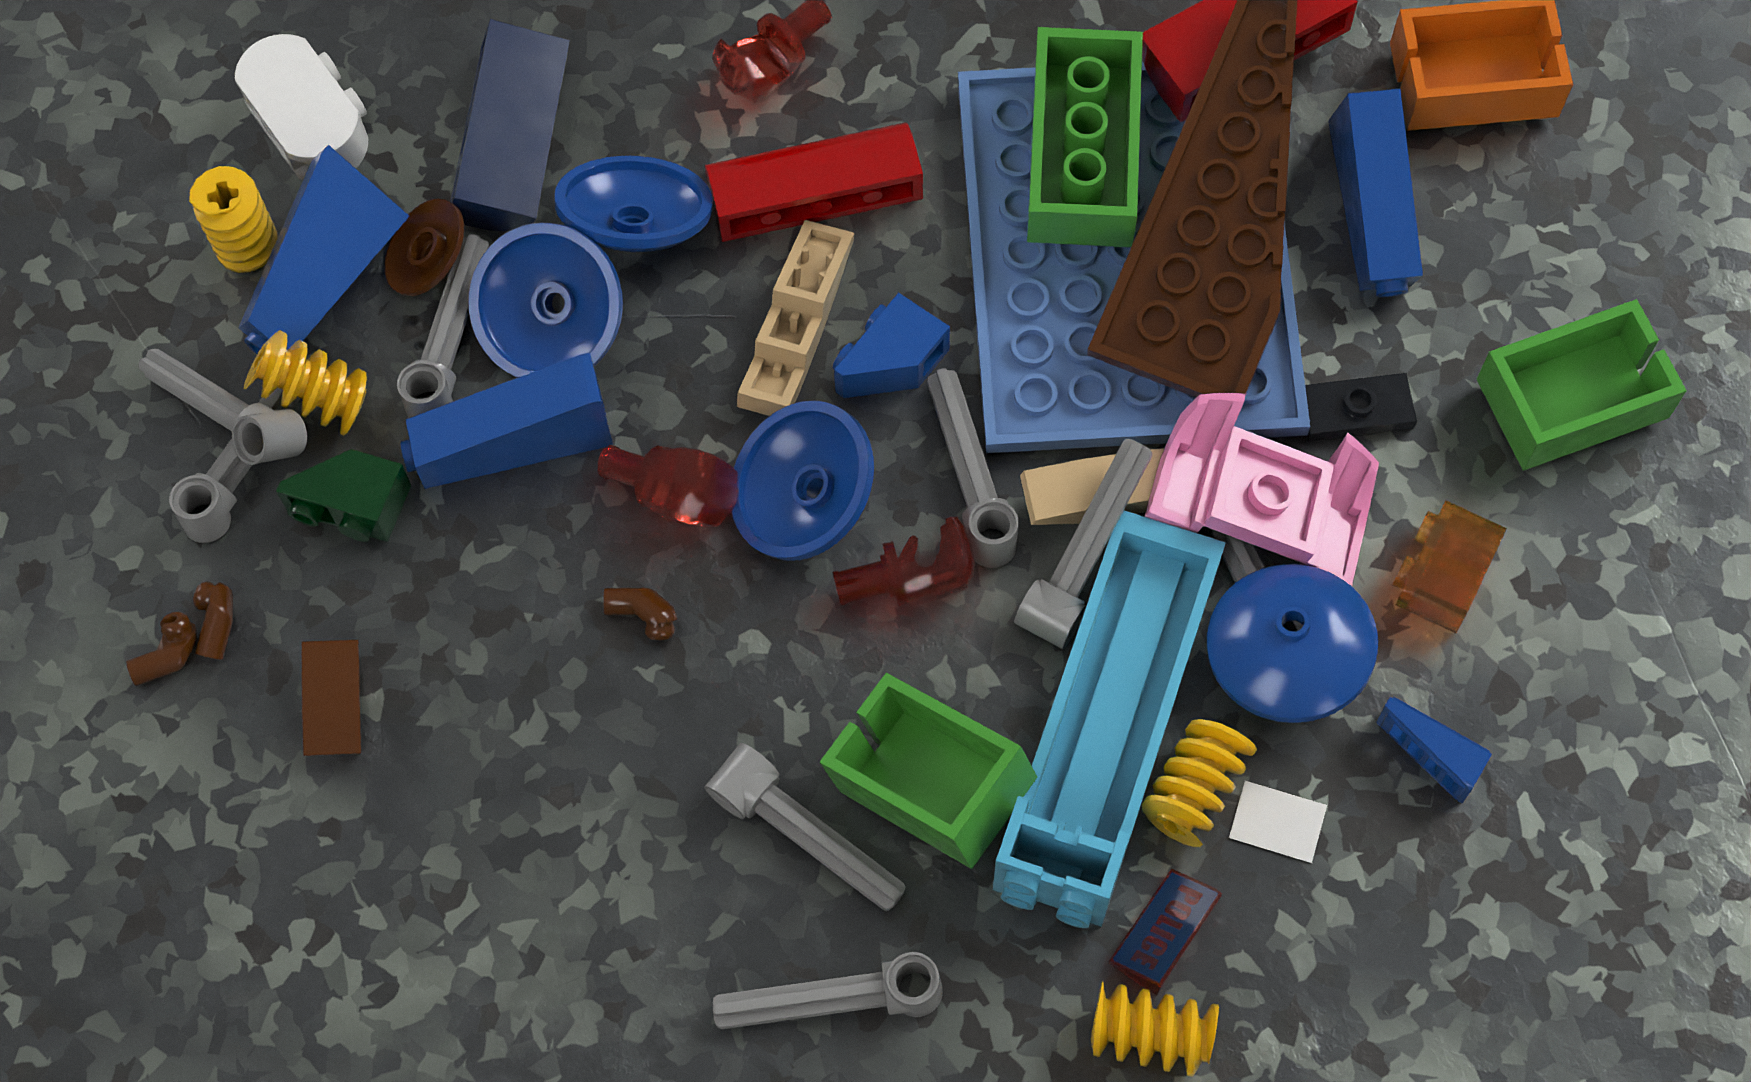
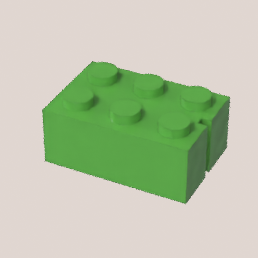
(1580, 384)
(931, 771)

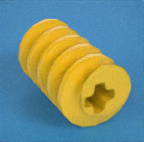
(233, 218)
(309, 380)
(1193, 779)
(1154, 1029)

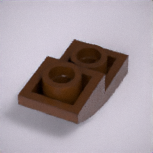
(331, 697)

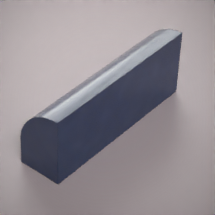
(509, 127)

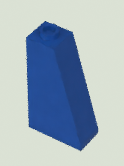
(1377, 190)
(321, 249)
(510, 425)

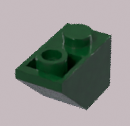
(350, 492)

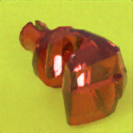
(767, 60)
(675, 482)
(907, 579)

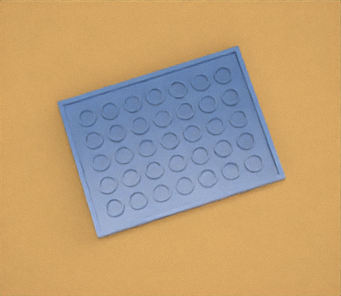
(1046, 299)

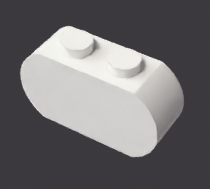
(300, 101)

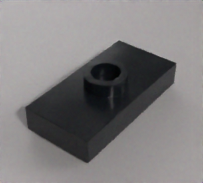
(1360, 407)

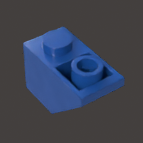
(894, 352)

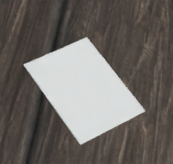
(1278, 821)

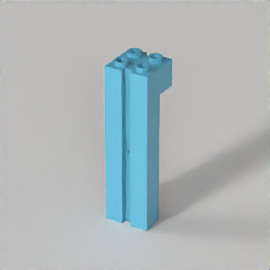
(1107, 721)

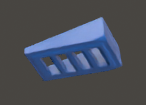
(1438, 749)

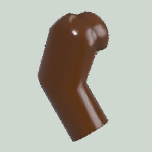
(646, 605)
(218, 619)
(171, 654)

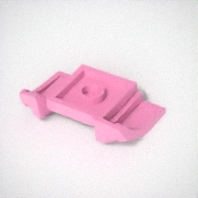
(1263, 488)

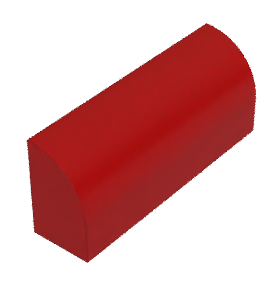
(1184, 44)
(815, 181)

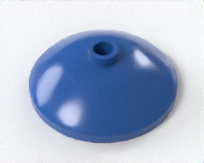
(634, 202)
(515, 294)
(787, 466)
(1285, 671)

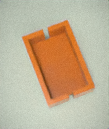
(1480, 63)

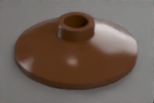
(424, 247)

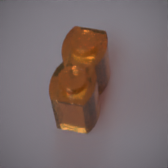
(1449, 566)

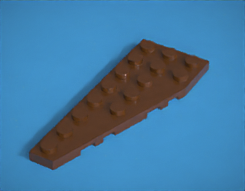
(1210, 249)

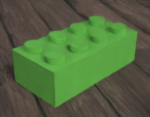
(1085, 137)

